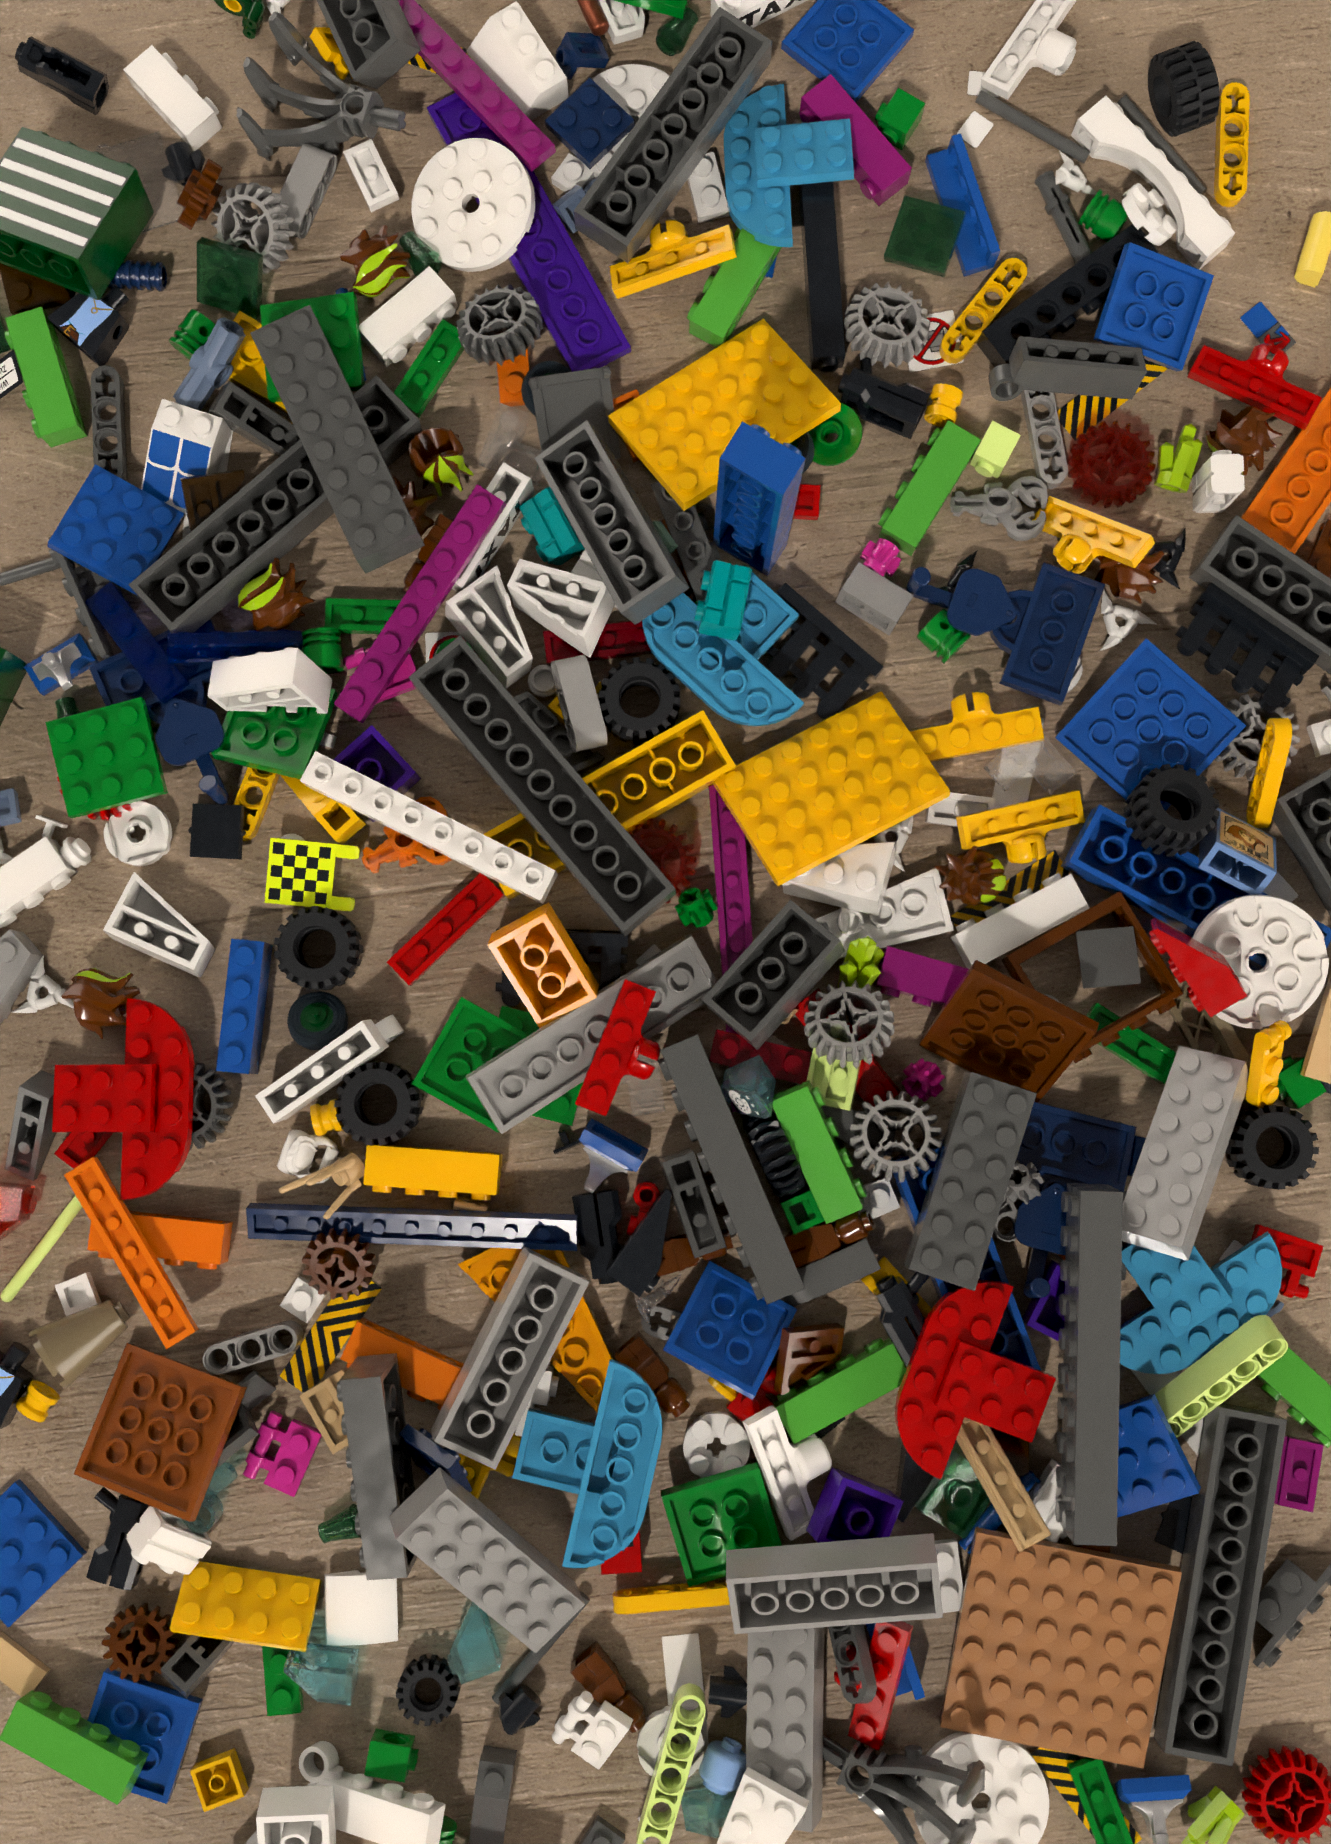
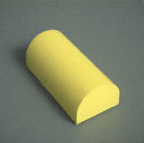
(1315, 250)

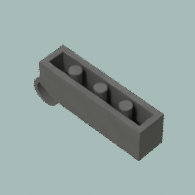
(1068, 369)

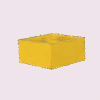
(219, 1779)

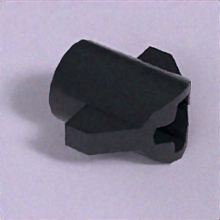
(182, 162)
(728, 1691)
(519, 1709)

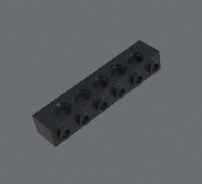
(997, 339)

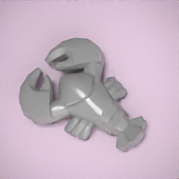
(1003, 507)

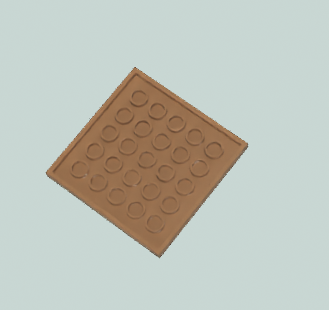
(1060, 1648)

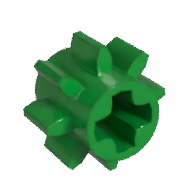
(696, 907)

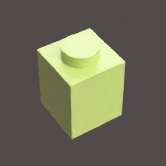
(994, 450)

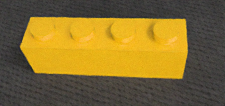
(433, 1169)

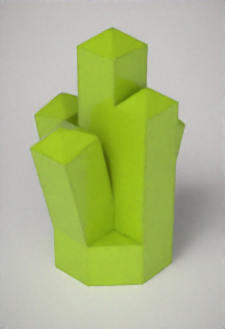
(1177, 468)
(861, 962)
(1214, 1819)

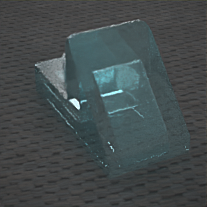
(706, 1811)

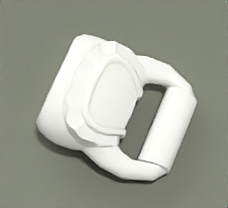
(300, 1151)

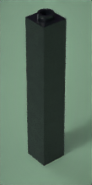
(822, 276)

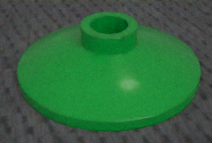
(849, 431)

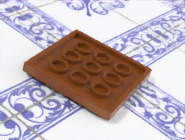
(160, 1432)

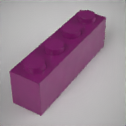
(875, 161)
(917, 976)

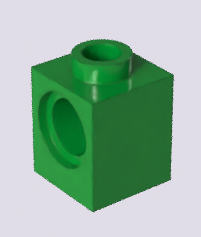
(391, 1755)

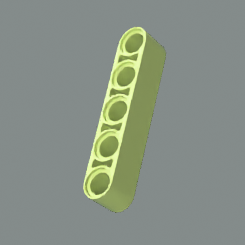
(1221, 1372)
(672, 1756)

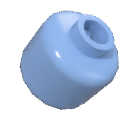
(723, 1766)

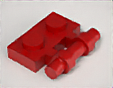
(1296, 1256)

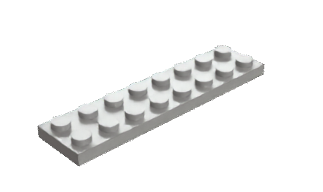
(561, 1052)

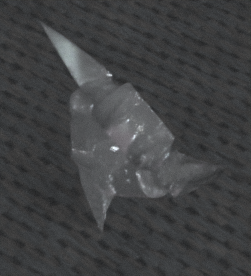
(661, 1289)

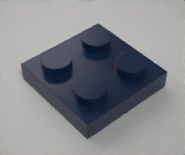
(589, 123)
(430, 1456)

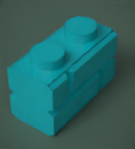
(551, 528)
(724, 600)

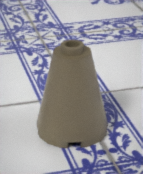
(79, 1339)

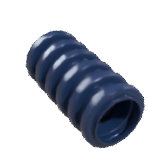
(140, 276)

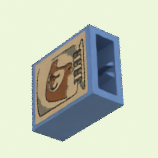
(1239, 854)

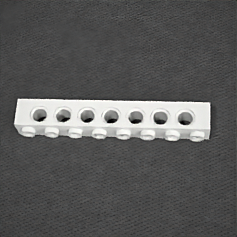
(429, 827)

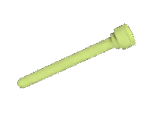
(41, 1250)

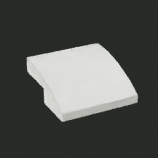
(360, 1609)

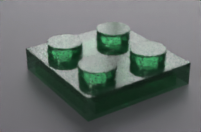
(924, 236)
(229, 277)
(956, 1498)

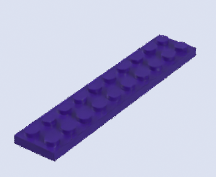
(548, 262)

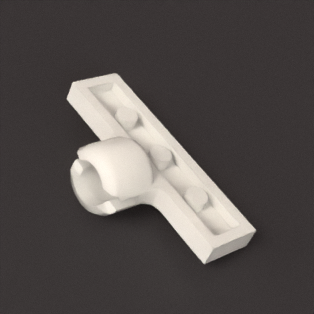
(1031, 45)
(787, 1468)

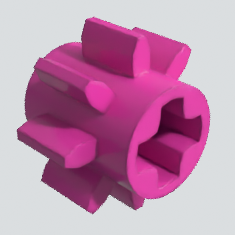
(881, 557)
(923, 1079)

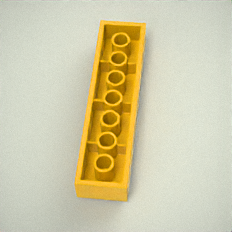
(637, 785)

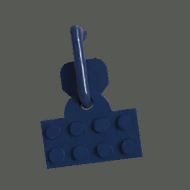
(1046, 627)
(185, 724)
(1065, 1150)

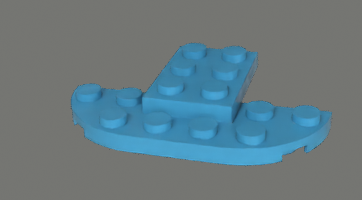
(769, 156)
(724, 670)
(1195, 1303)
(601, 1462)

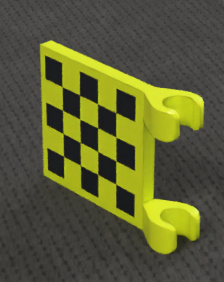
(304, 873)

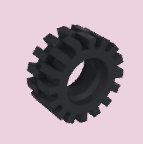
(413, 1704)

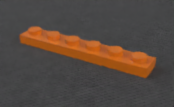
(131, 1252)

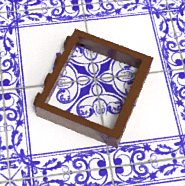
(1146, 952)

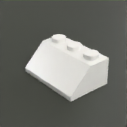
(519, 62)

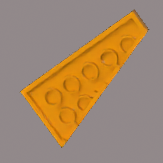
(582, 1350)

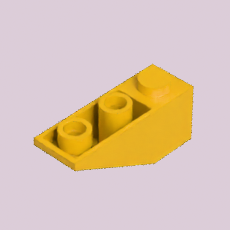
(334, 817)

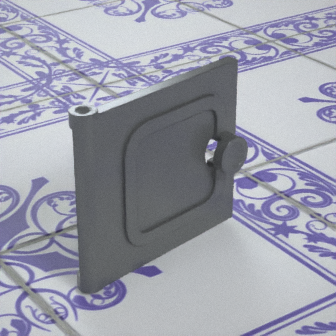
(569, 400)

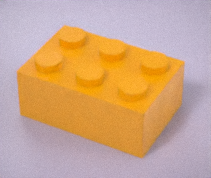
(543, 965)

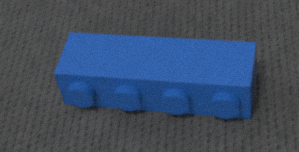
(244, 1006)

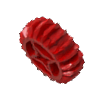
(1304, 1806)

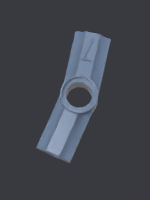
(210, 364)

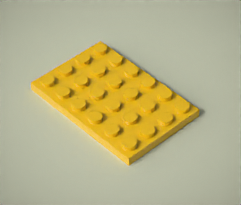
(694, 414)
(830, 788)

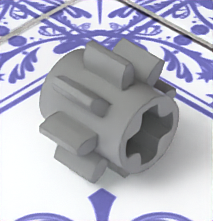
(1024, 1183)

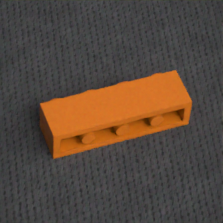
(178, 1239)
(421, 1369)

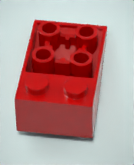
(1207, 972)

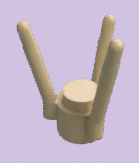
(343, 1171)

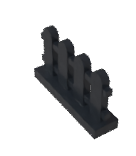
(1253, 634)
(828, 657)
(583, 938)

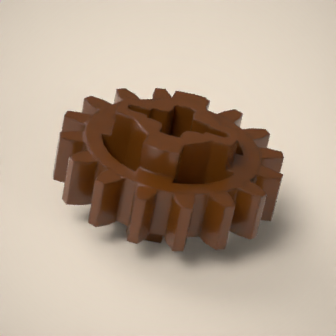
(199, 194)
(352, 1261)
(127, 1650)

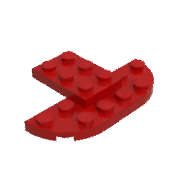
(142, 1099)
(960, 1377)

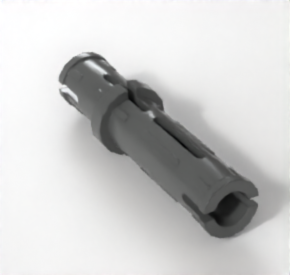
(1058, 206)

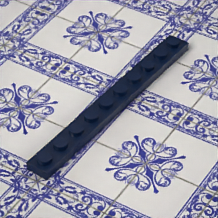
(416, 1226)

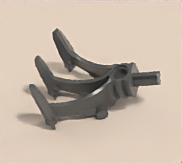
(350, 113)
(905, 1790)

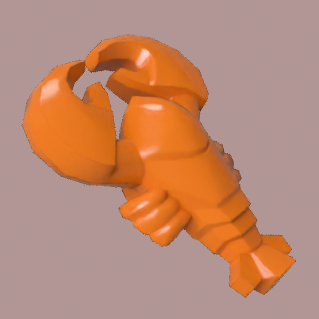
(404, 848)

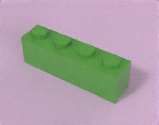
(731, 290)
(45, 377)
(929, 487)
(818, 1152)
(841, 1390)
(1302, 1391)
(74, 1746)

